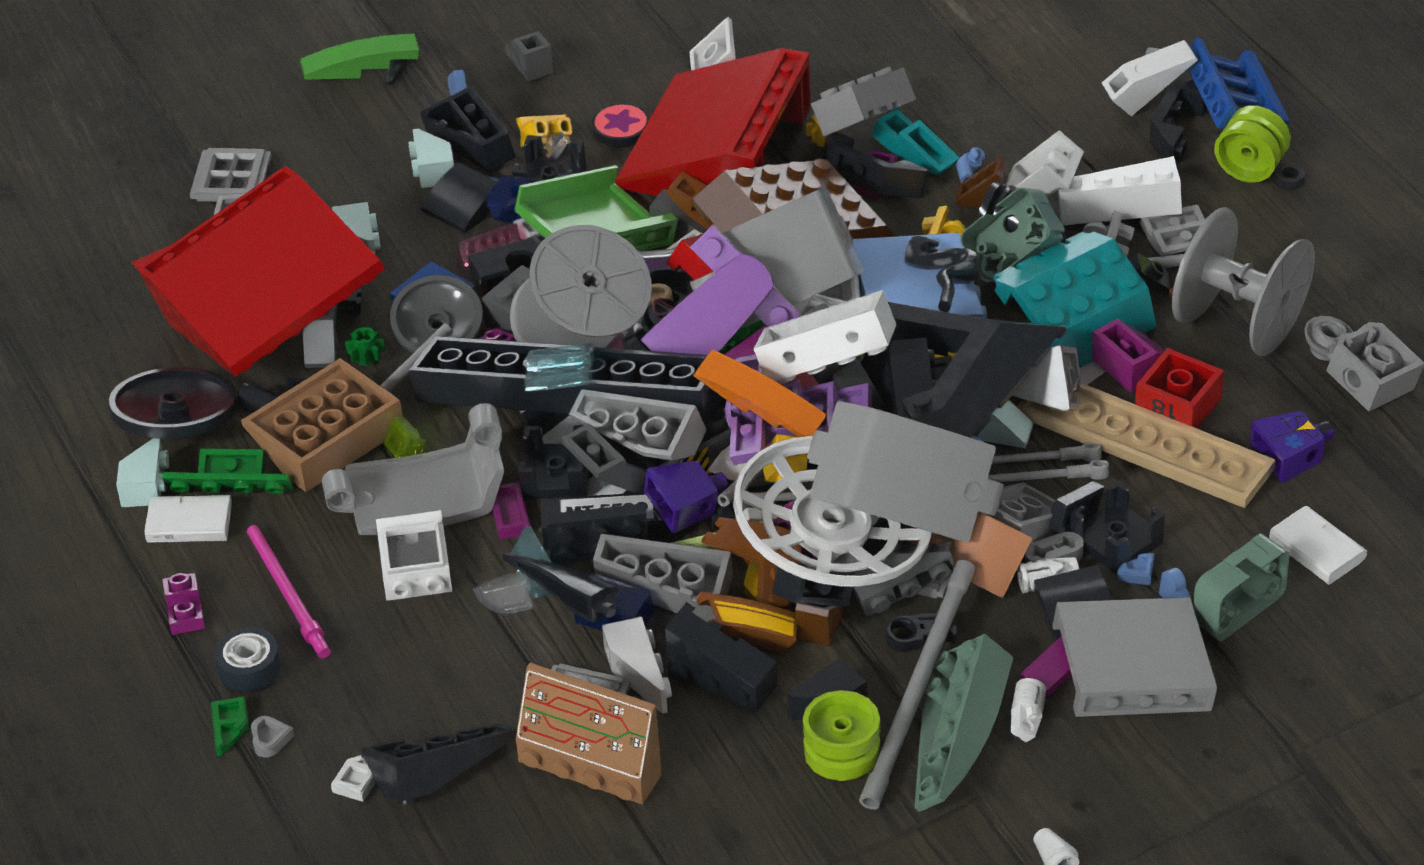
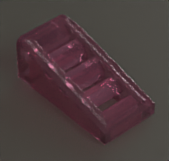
(489, 240)

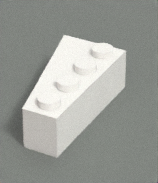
(1134, 190)

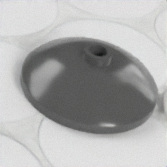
(432, 303)

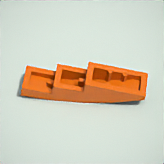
(760, 394)

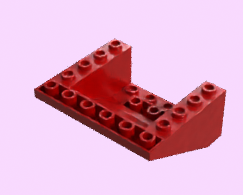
(718, 119)
(259, 271)

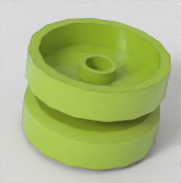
(1252, 144)
(841, 735)

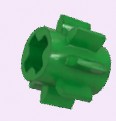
(365, 346)

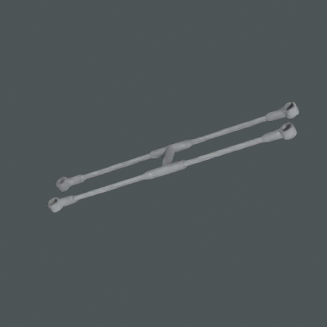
(1089, 451)

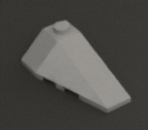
(642, 424)

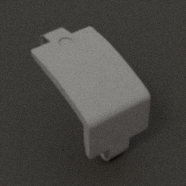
(800, 246)
(903, 471)
(453, 479)

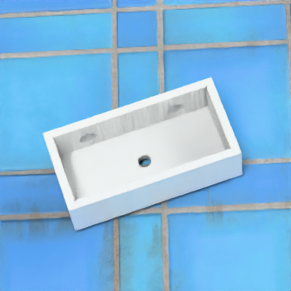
(825, 337)

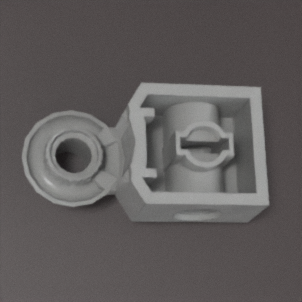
(1365, 362)

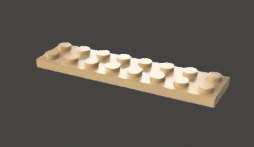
(1158, 444)

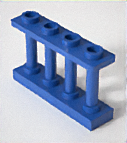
(1246, 76)

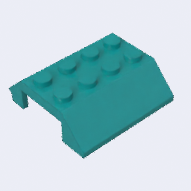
(1079, 288)

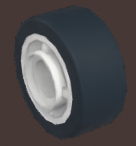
(248, 659)

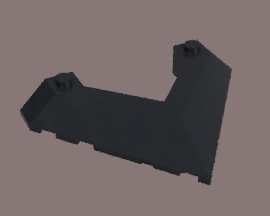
(984, 373)

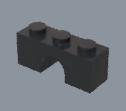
(494, 265)

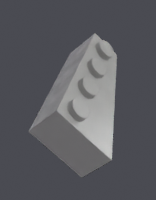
(862, 100)
(668, 570)

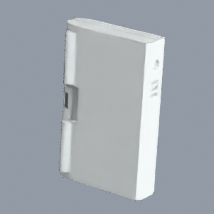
(188, 518)
(1318, 544)

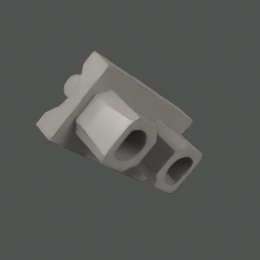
(1118, 231)

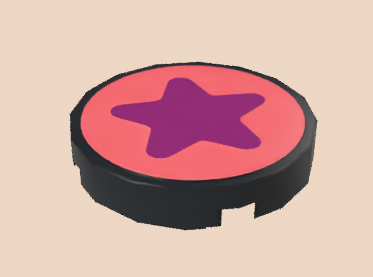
(619, 124)

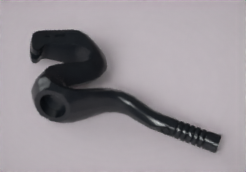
(956, 265)

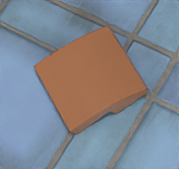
(994, 552)

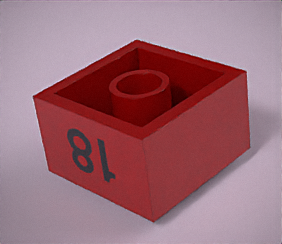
(1180, 388)

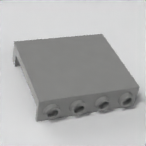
(1135, 656)

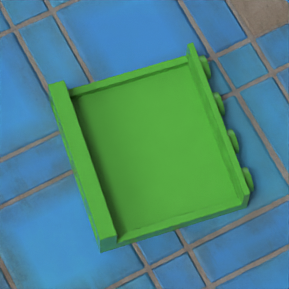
(594, 201)

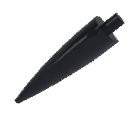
(574, 589)

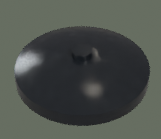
(172, 402)

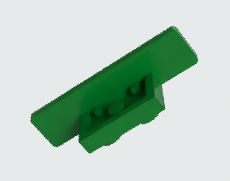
(229, 469)

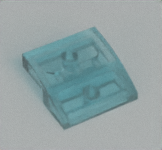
(559, 367)

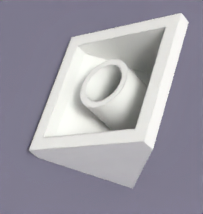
(715, 47)

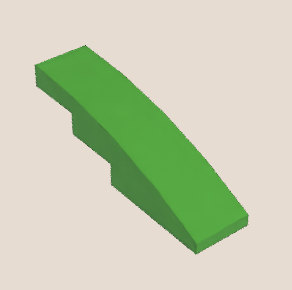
(349, 58)

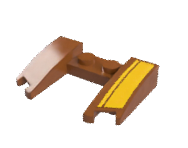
(760, 622)

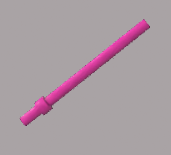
(310, 628)

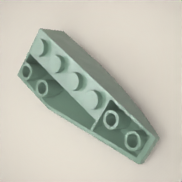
(958, 715)

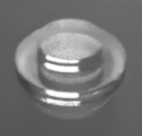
(556, 145)

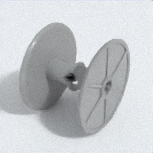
(1211, 267)
(581, 289)

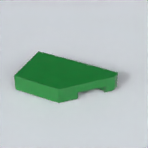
(229, 722)

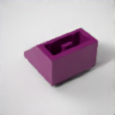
(1124, 352)

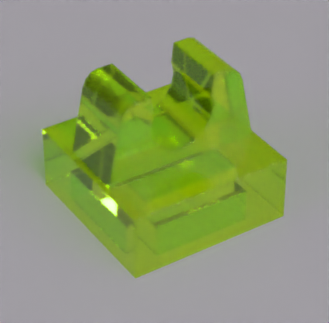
(403, 438)

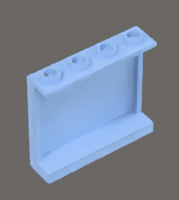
(907, 285)

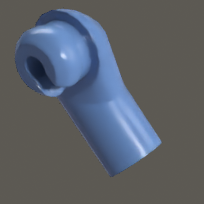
(969, 163)

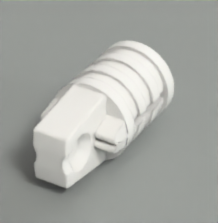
(1031, 570)
(1027, 708)

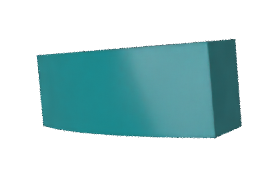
(913, 142)

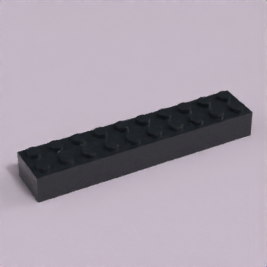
(494, 373)

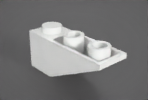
(1147, 76)
(632, 656)

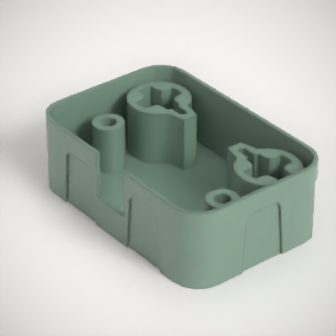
(1003, 249)
(1241, 587)

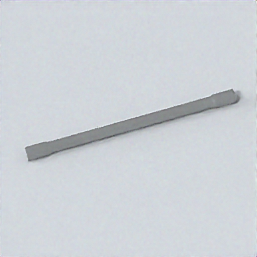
(879, 777)

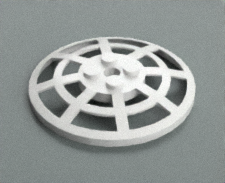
(812, 529)

